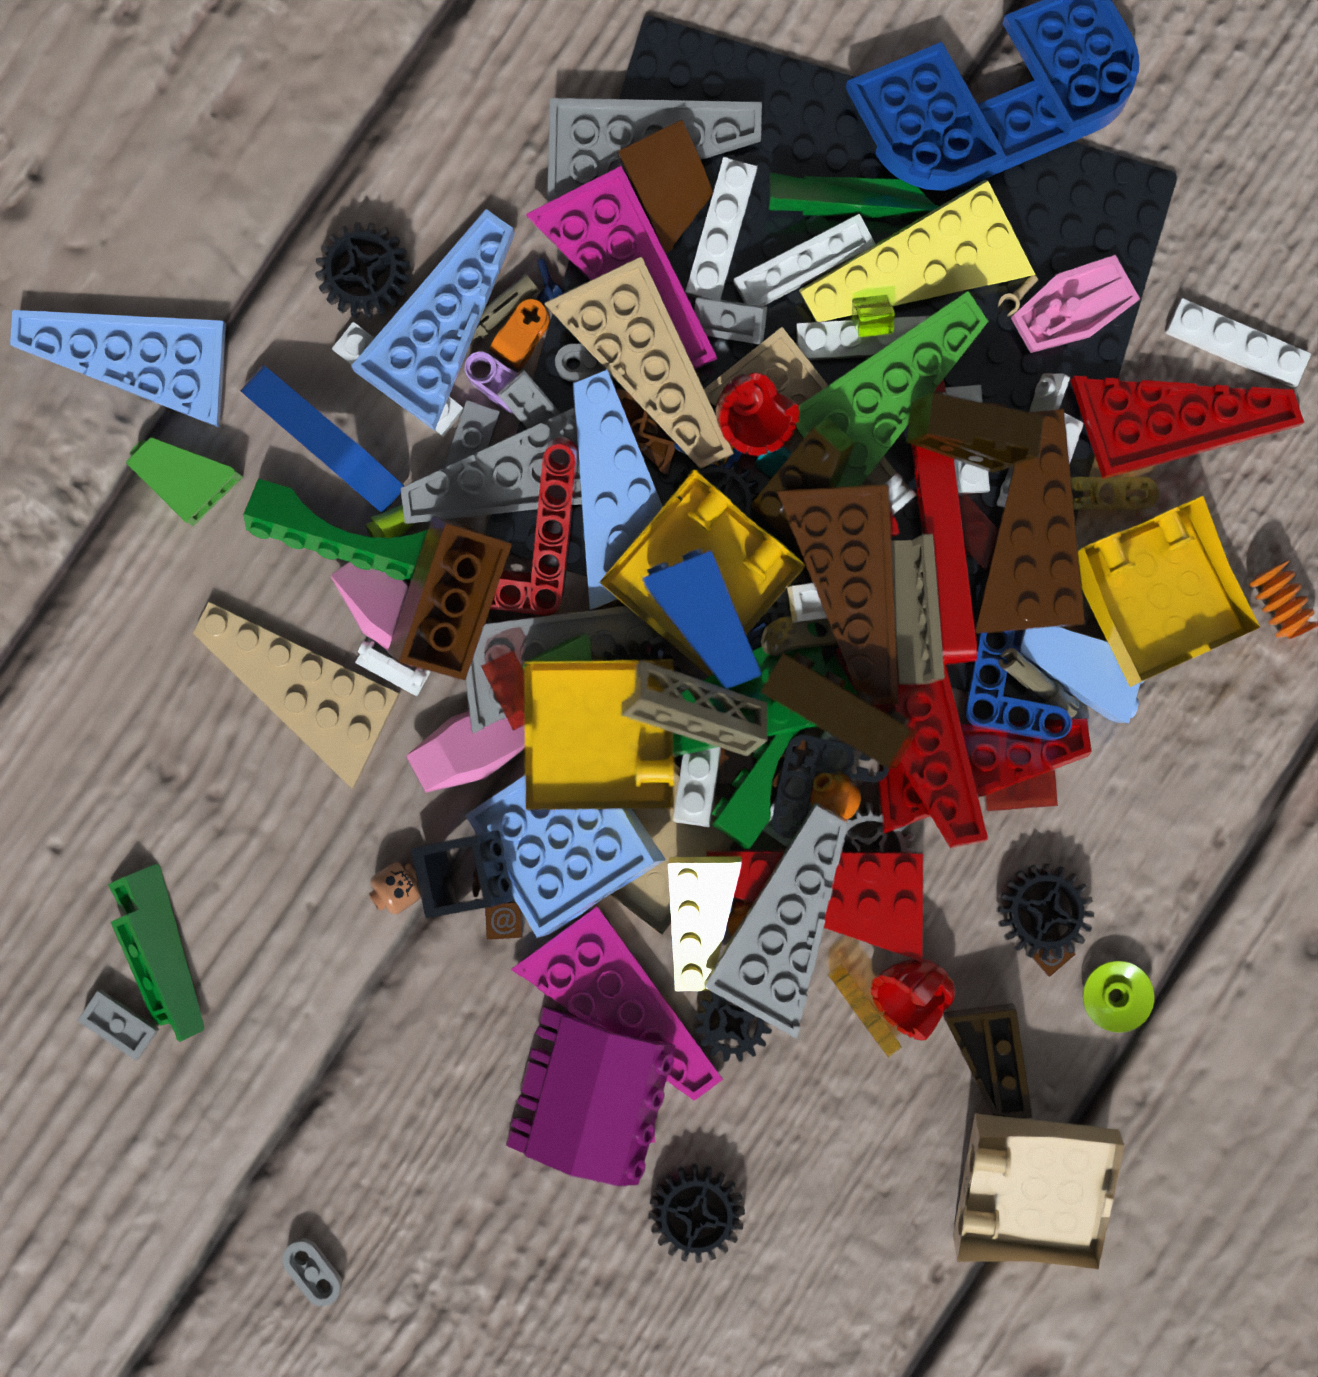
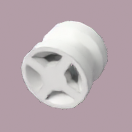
(898, 493)

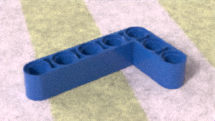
(323, 438)
(1002, 705)

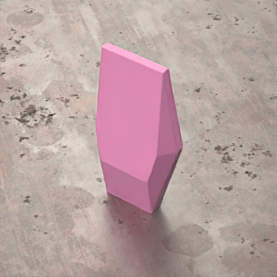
(1075, 305)
(372, 600)
(459, 757)

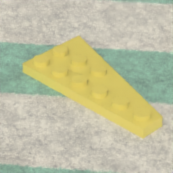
(942, 253)

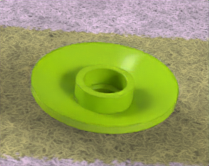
(1135, 999)

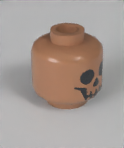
(395, 888)

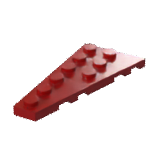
(938, 759)
(996, 763)
(872, 897)

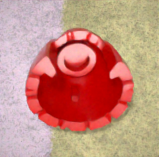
(755, 415)
(913, 996)

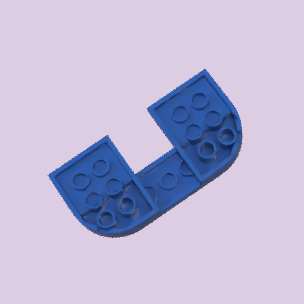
(943, 140)

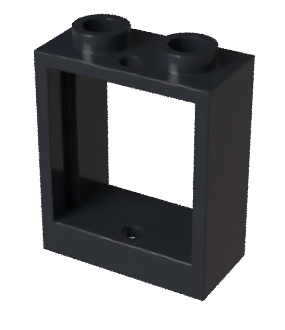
(436, 880)

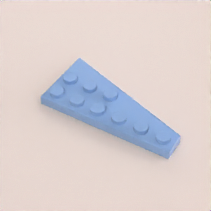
(428, 338)
(613, 478)

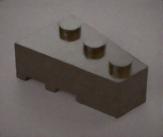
(814, 464)

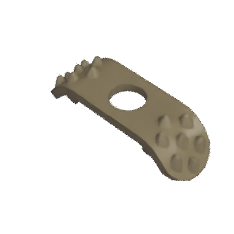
(787, 636)

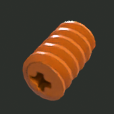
(1283, 601)

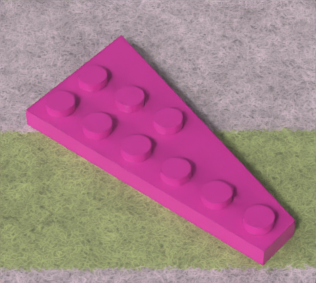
(606, 228)
(607, 987)

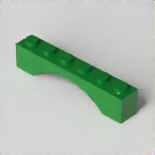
(280, 515)
(749, 807)

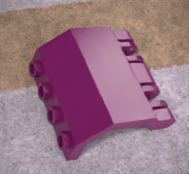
(591, 1100)

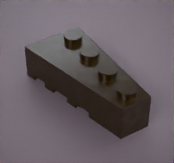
(839, 711)

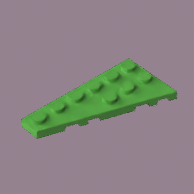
(877, 395)

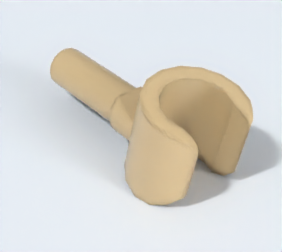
(1019, 294)

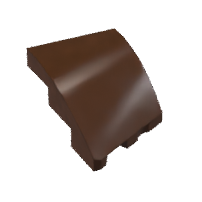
(667, 180)
(648, 434)

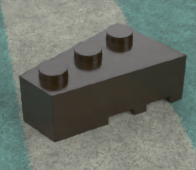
(974, 431)
(994, 1054)

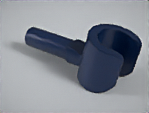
(551, 289)

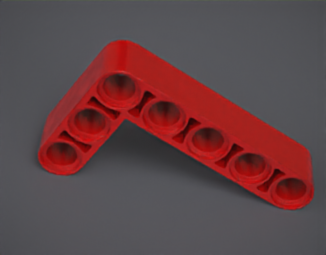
(545, 542)

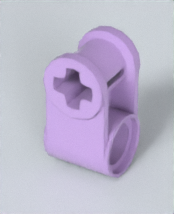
(494, 381)

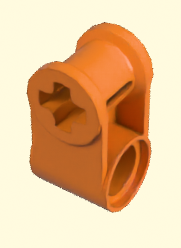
(516, 338)

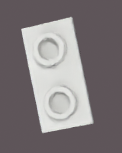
(380, 662)

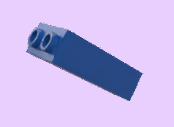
(704, 614)

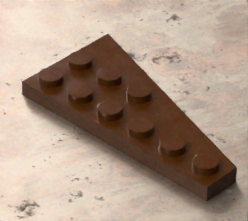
(1035, 553)
(849, 559)

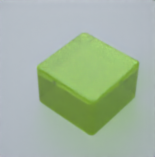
(873, 315)

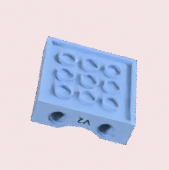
(564, 857)

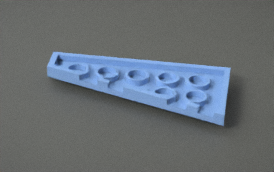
(151, 357)

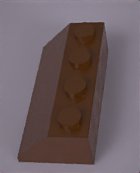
(449, 598)

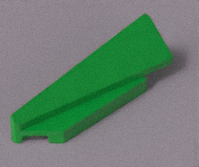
(848, 197)
(155, 951)

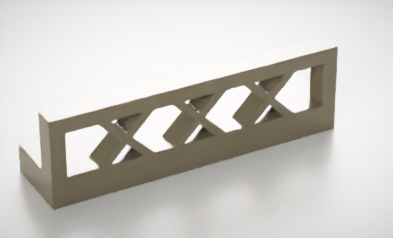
(916, 612)
(700, 718)

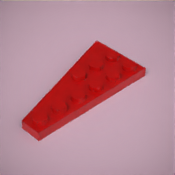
(1164, 421)

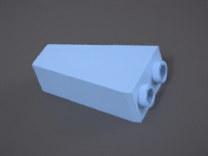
(1082, 667)

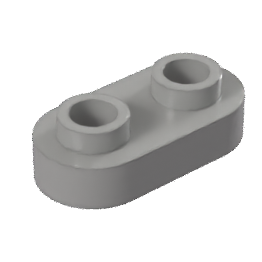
(588, 363)
(308, 1273)

